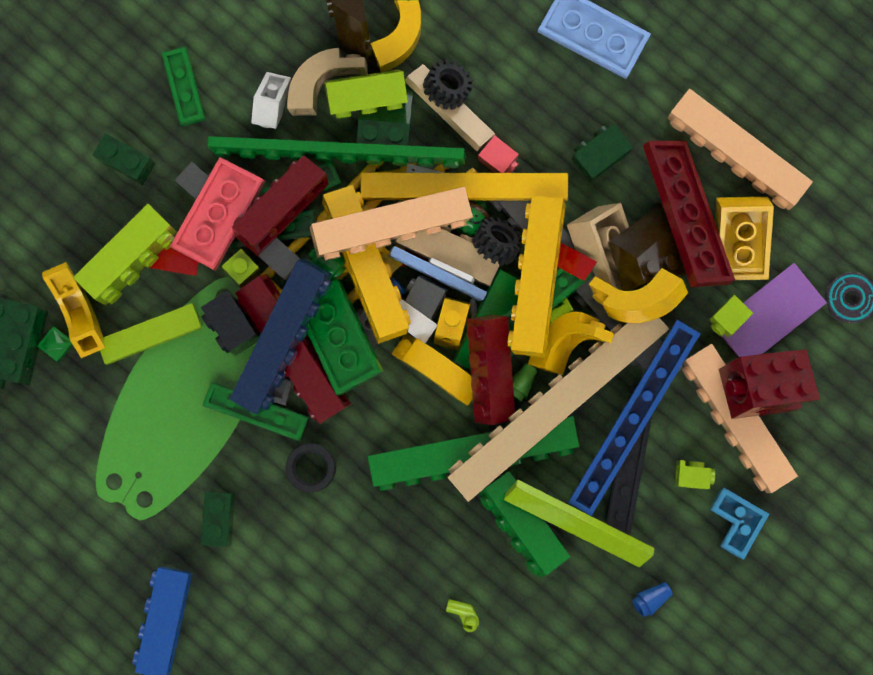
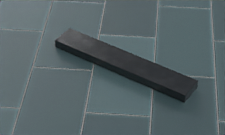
(626, 484)

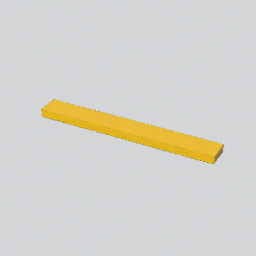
(477, 185)

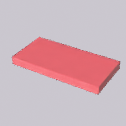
(209, 224)

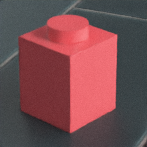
(498, 156)

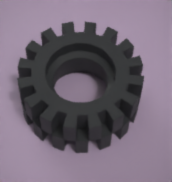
(442, 94)
(497, 241)

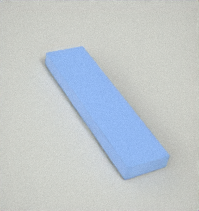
(437, 274)

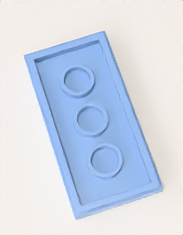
(595, 34)

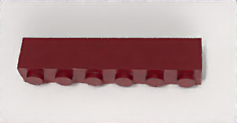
(306, 370)

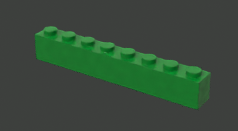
(439, 457)

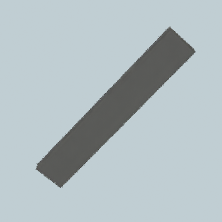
(275, 255)

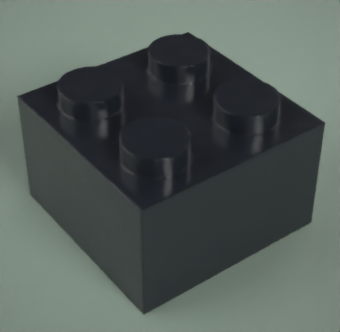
(230, 323)

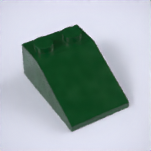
(385, 125)

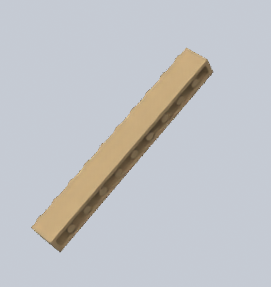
(554, 406)

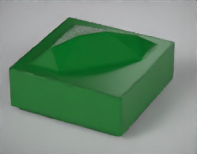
(55, 344)

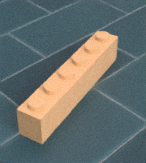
(739, 150)
(391, 222)
(748, 434)

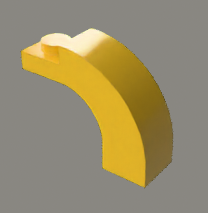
(402, 41)
(643, 304)
(76, 308)
(565, 335)
(435, 367)

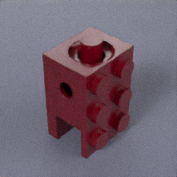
(768, 383)

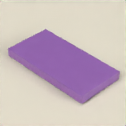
(776, 312)

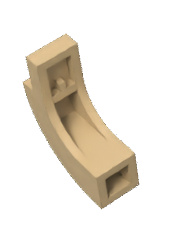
(311, 76)

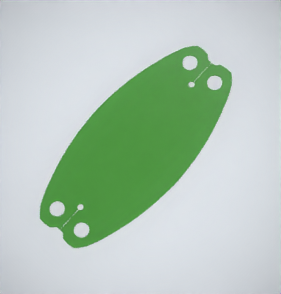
(161, 418)

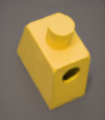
(451, 323)

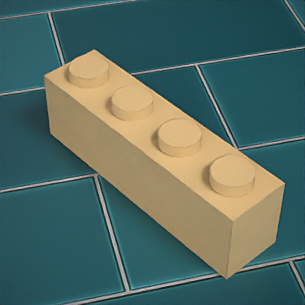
(453, 251)

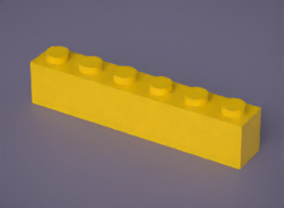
(370, 273)
(538, 276)

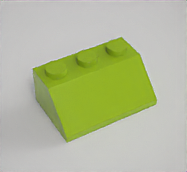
(366, 93)

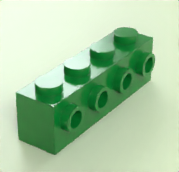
(528, 532)

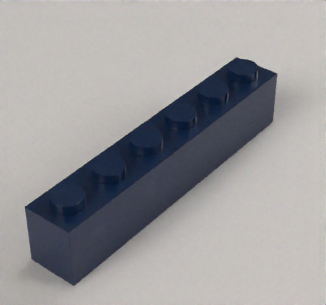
(281, 335)

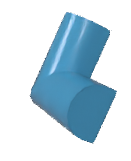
(746, 521)

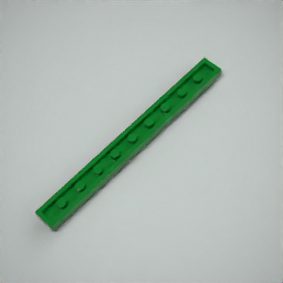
(346, 152)

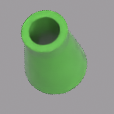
(522, 382)

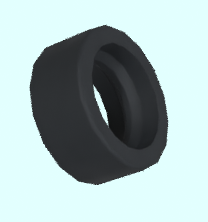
(291, 470)

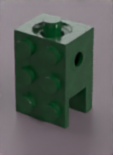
(19, 336)

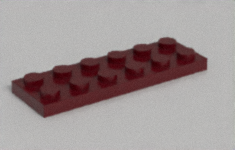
(688, 213)

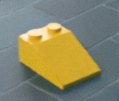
(746, 234)

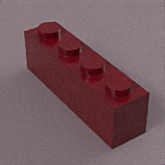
(280, 205)
(490, 369)

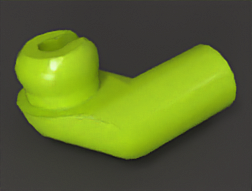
(466, 613)

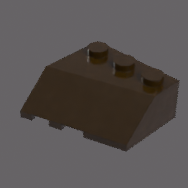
(352, 27)
(645, 249)

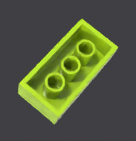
(126, 256)

